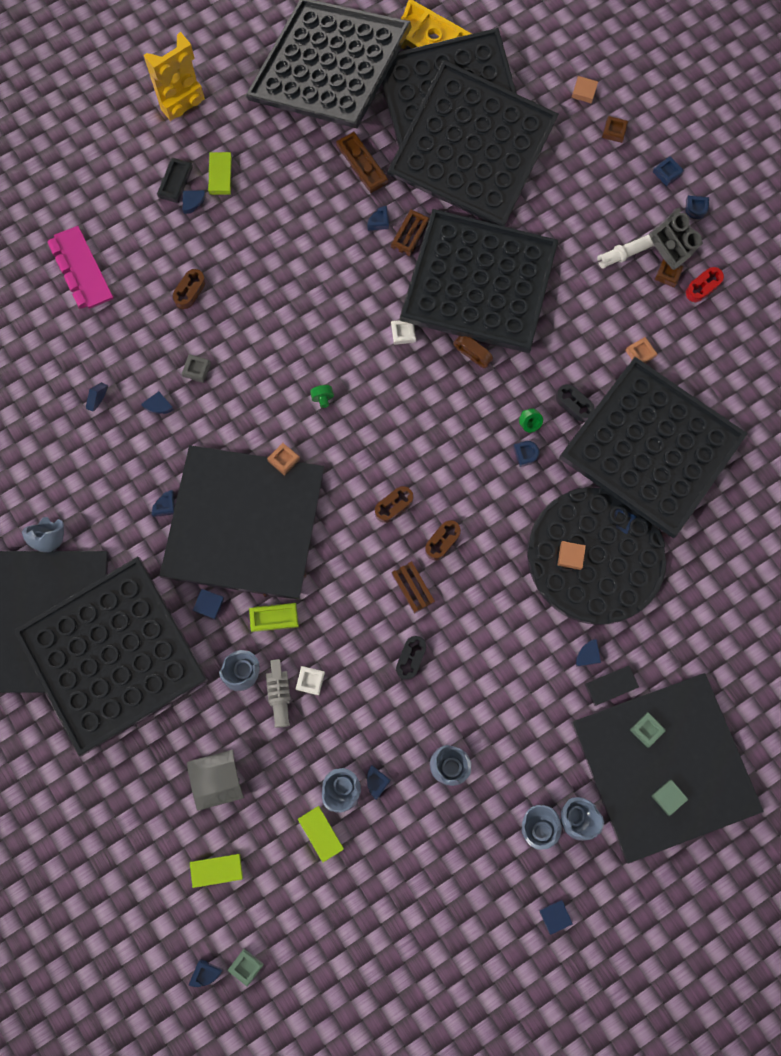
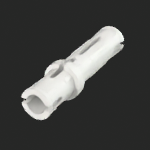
(620, 252)

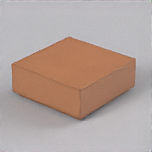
(584, 89)
(642, 350)
(283, 459)
(571, 555)

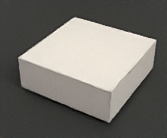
(402, 332)
(310, 680)

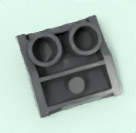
(675, 239)
(214, 780)

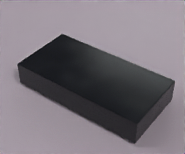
(174, 180)
(611, 685)

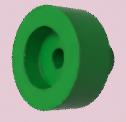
(322, 395)
(531, 420)

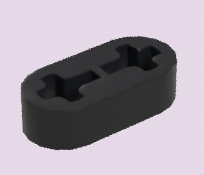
(575, 402)
(416, 660)

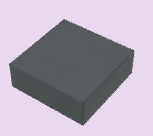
(196, 368)

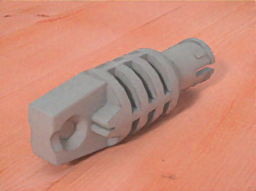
(278, 693)

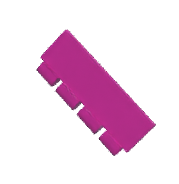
(79, 268)

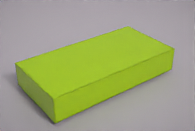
(220, 173)
(273, 617)
(320, 834)
(216, 870)

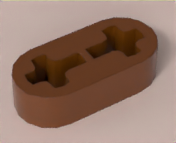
(186, 287)
(473, 351)
(397, 508)
(438, 537)

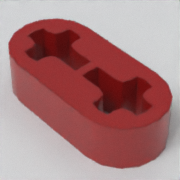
(701, 281)

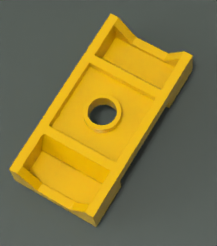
(425, 23)
(177, 91)

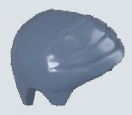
(45, 535)
(240, 670)
(450, 765)
(340, 790)
(581, 819)
(541, 827)

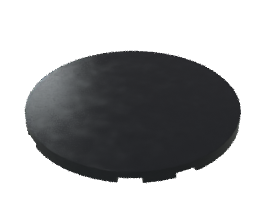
(618, 568)

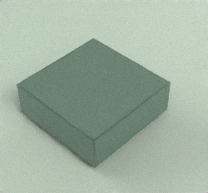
(647, 730)
(669, 797)
(245, 967)

